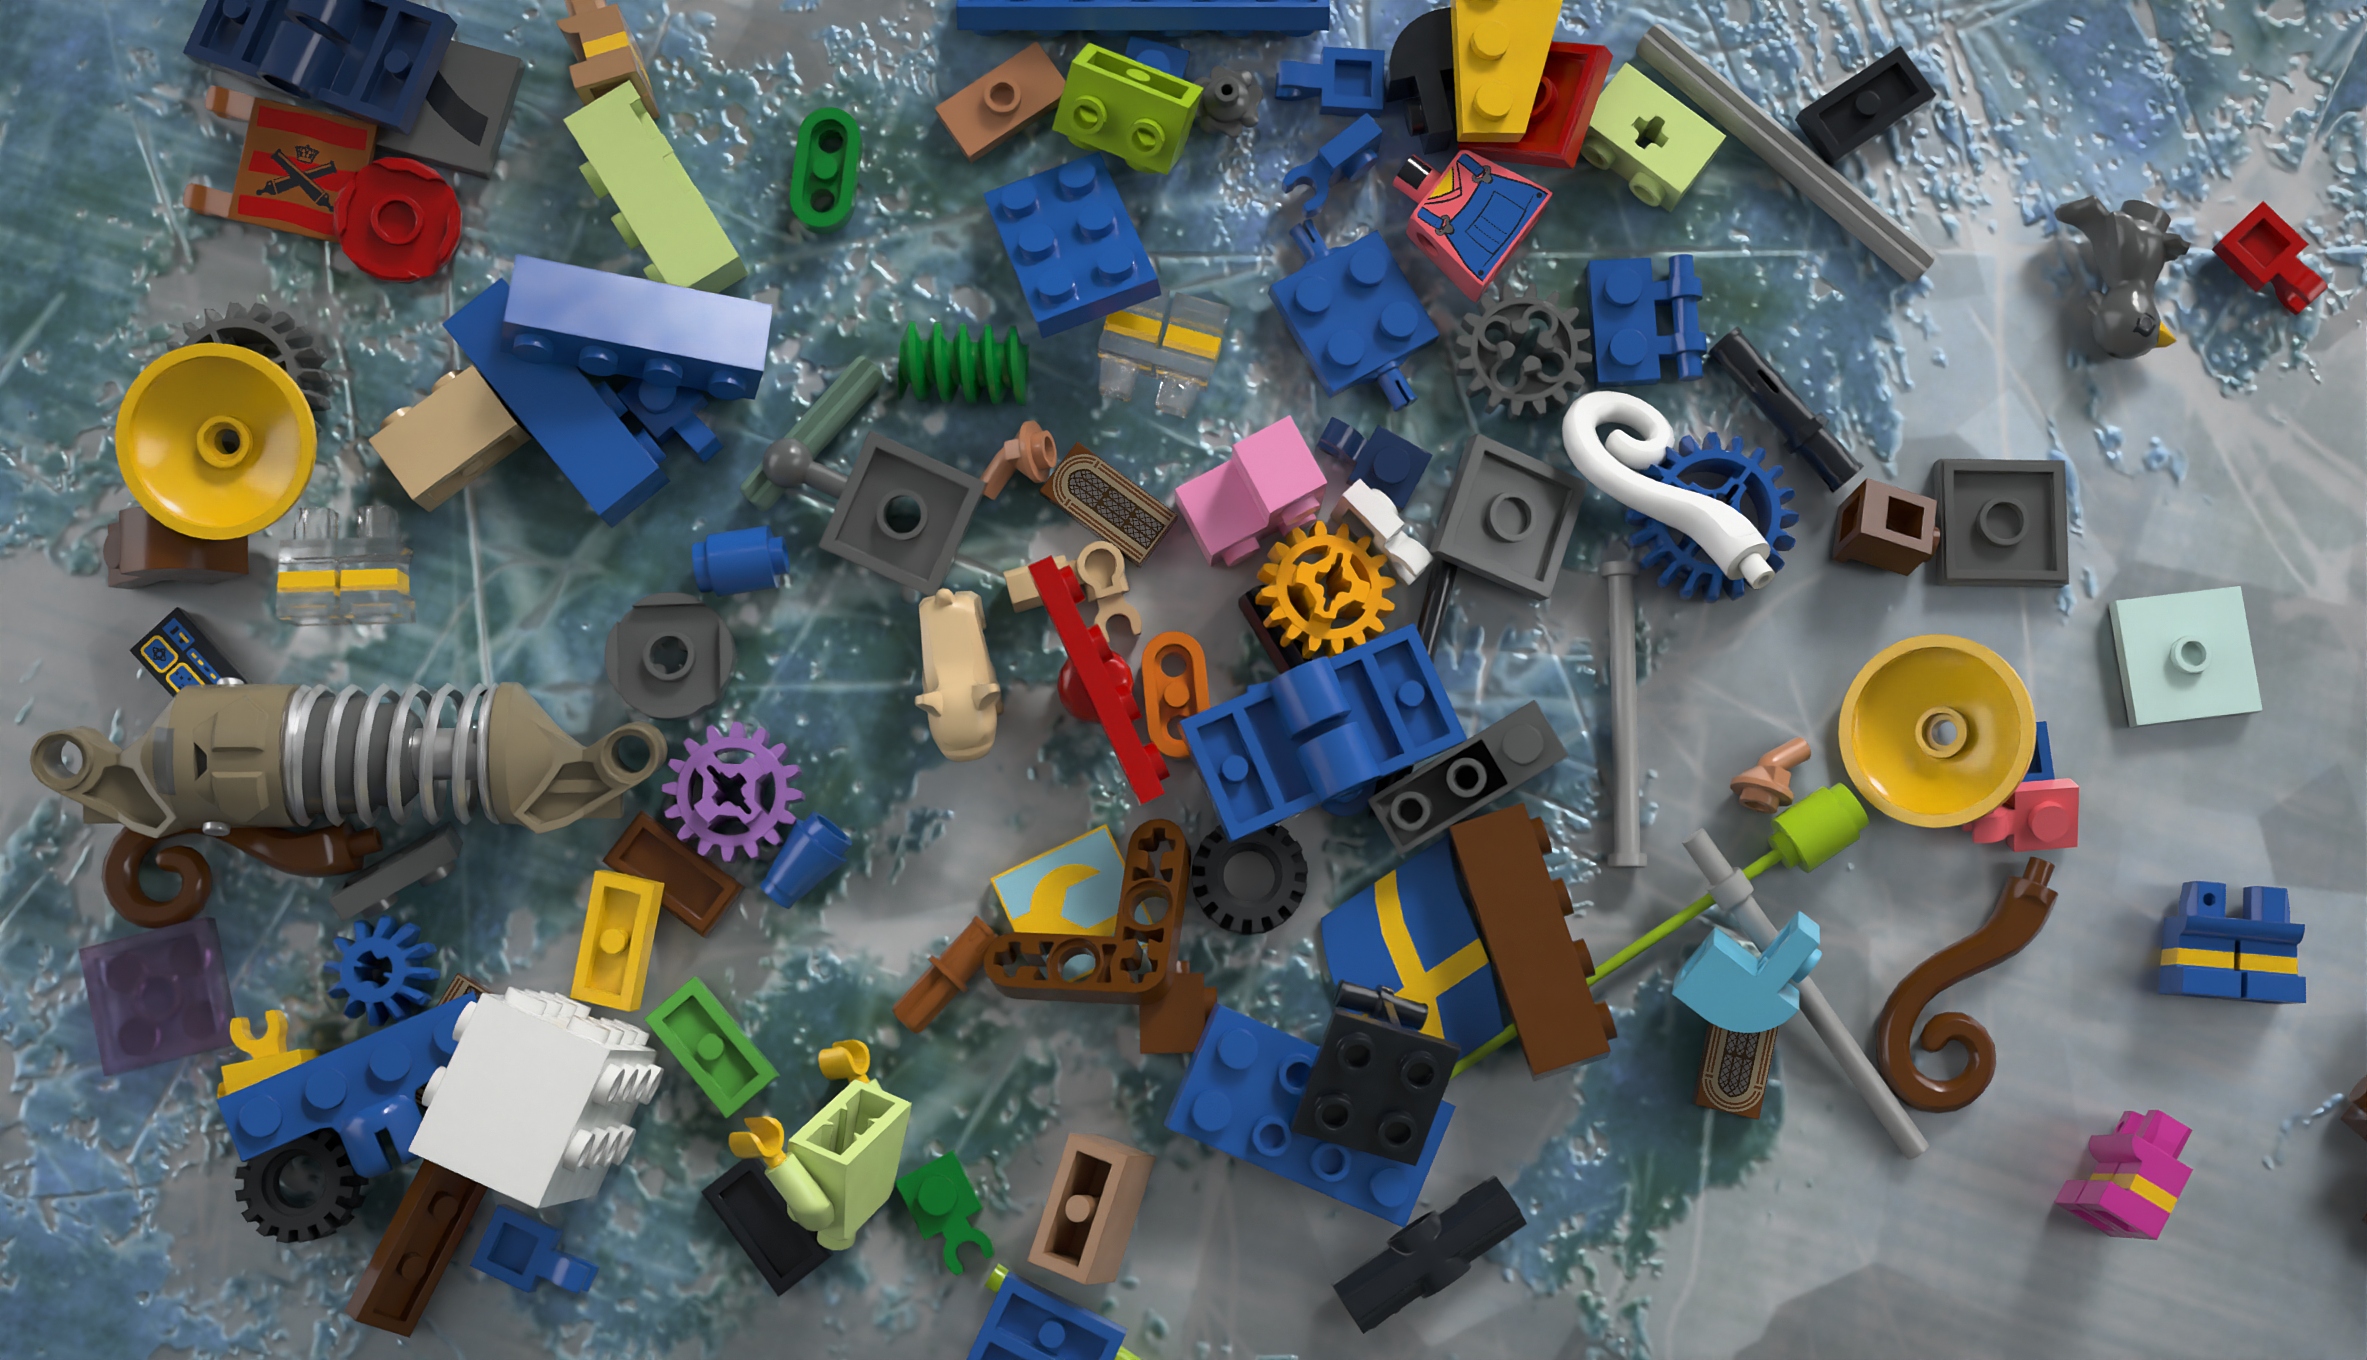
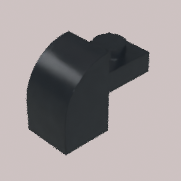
(1422, 71)

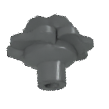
(1228, 102)

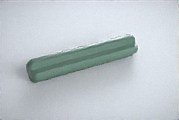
(820, 424)

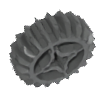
(260, 327)

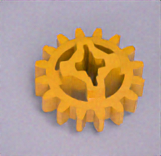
(1351, 583)

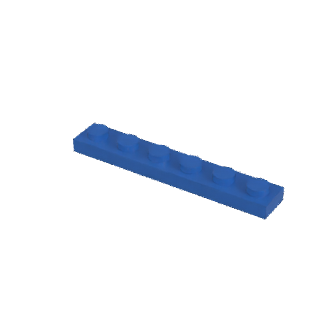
(1167, 17)

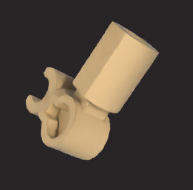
(1098, 570)

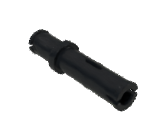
(1785, 410)

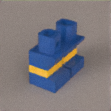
(2232, 956)

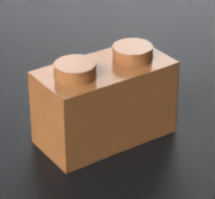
(1091, 1209)

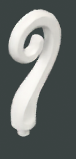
(1711, 523)

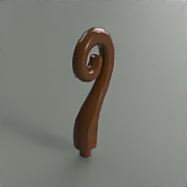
(299, 853)
(2012, 926)

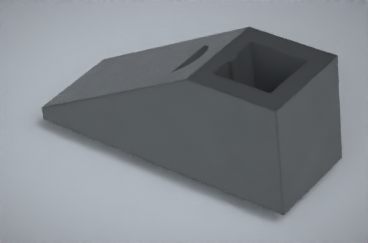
(1468, 777)

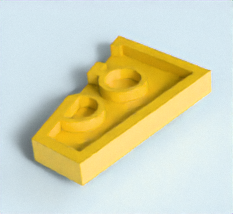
(1499, 64)

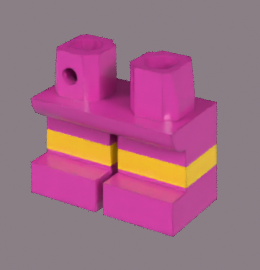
(2134, 1177)

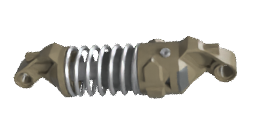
(295, 752)

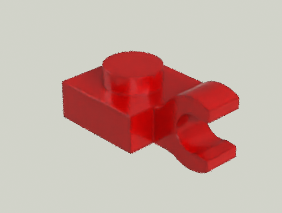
(2266, 250)

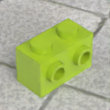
(1126, 109)

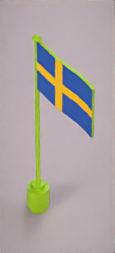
(1422, 942)

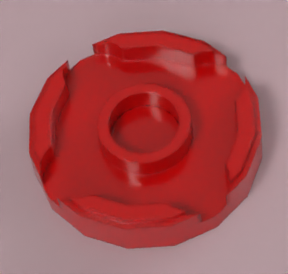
(398, 220)

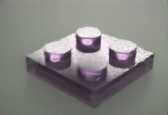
(158, 996)

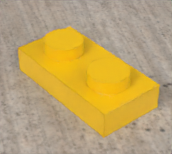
(617, 940)

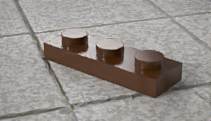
(415, 1249)

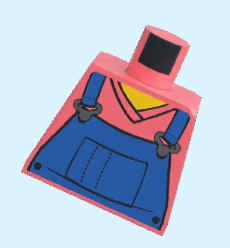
(1470, 216)

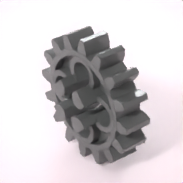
(1556, 344)

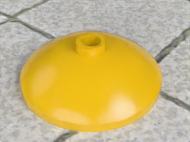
(174, 448)
(1894, 723)

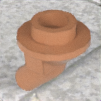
(1030, 452)
(1767, 783)

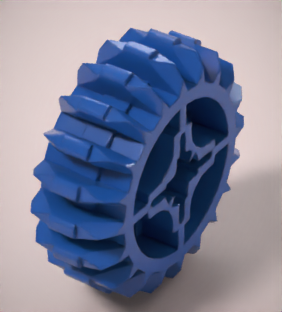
(1743, 476)

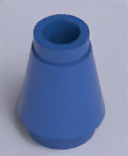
(806, 859)

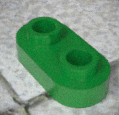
(826, 174)

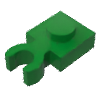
(942, 1200)

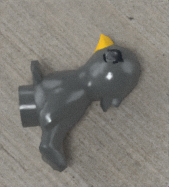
(2130, 255)

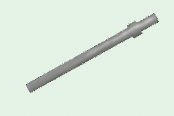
(1732, 892)

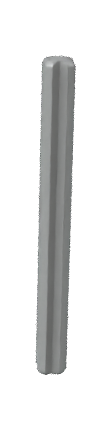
(1785, 153)

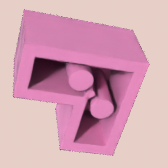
(1260, 491)

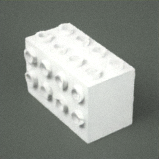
(537, 1096)

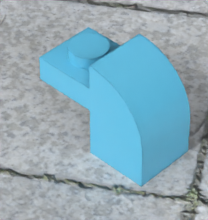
(1747, 992)

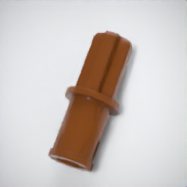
(945, 977)

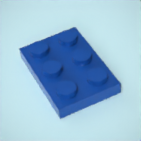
(1072, 245)

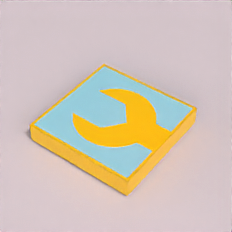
(1068, 892)

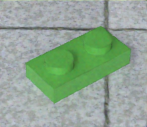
(712, 1047)

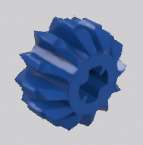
(359, 960)

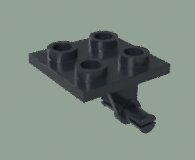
(1373, 1079)

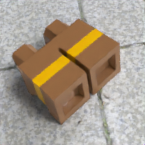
(604, 52)

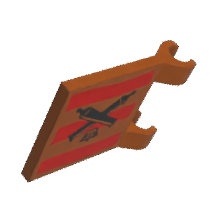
(287, 166)

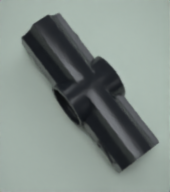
(1429, 1254)

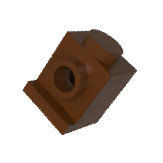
(1886, 528)

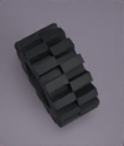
(1257, 915)
(294, 1223)

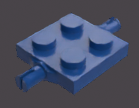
(1353, 314)

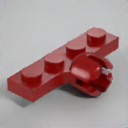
(1096, 681)

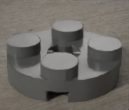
(646, 685)

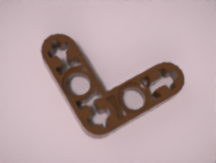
(1112, 954)

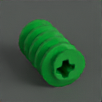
(963, 364)

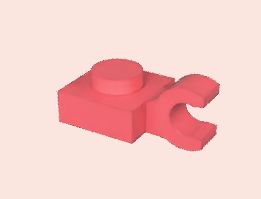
(2033, 818)

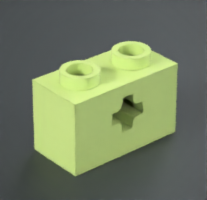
(1637, 109)

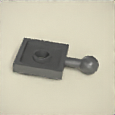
(859, 519)

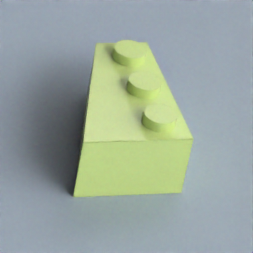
(653, 194)

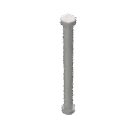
(1624, 714)

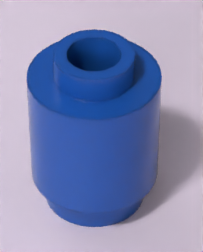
(740, 561)

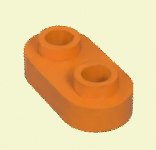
(1173, 696)

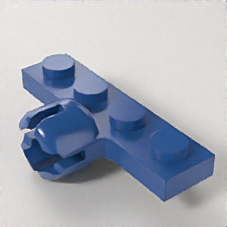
(352, 1090)

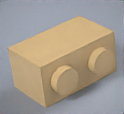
(448, 437)

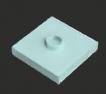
(2185, 657)

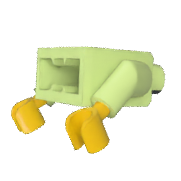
(840, 1160)

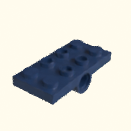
(338, 54)

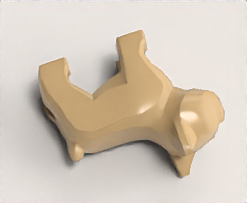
(958, 676)

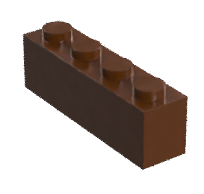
(1530, 941)

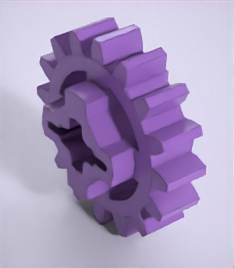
(710, 811)

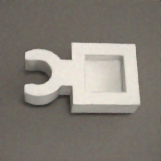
(1375, 515)

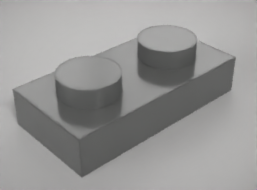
(375, 886)

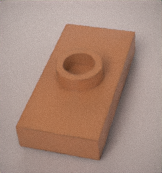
(1002, 102)

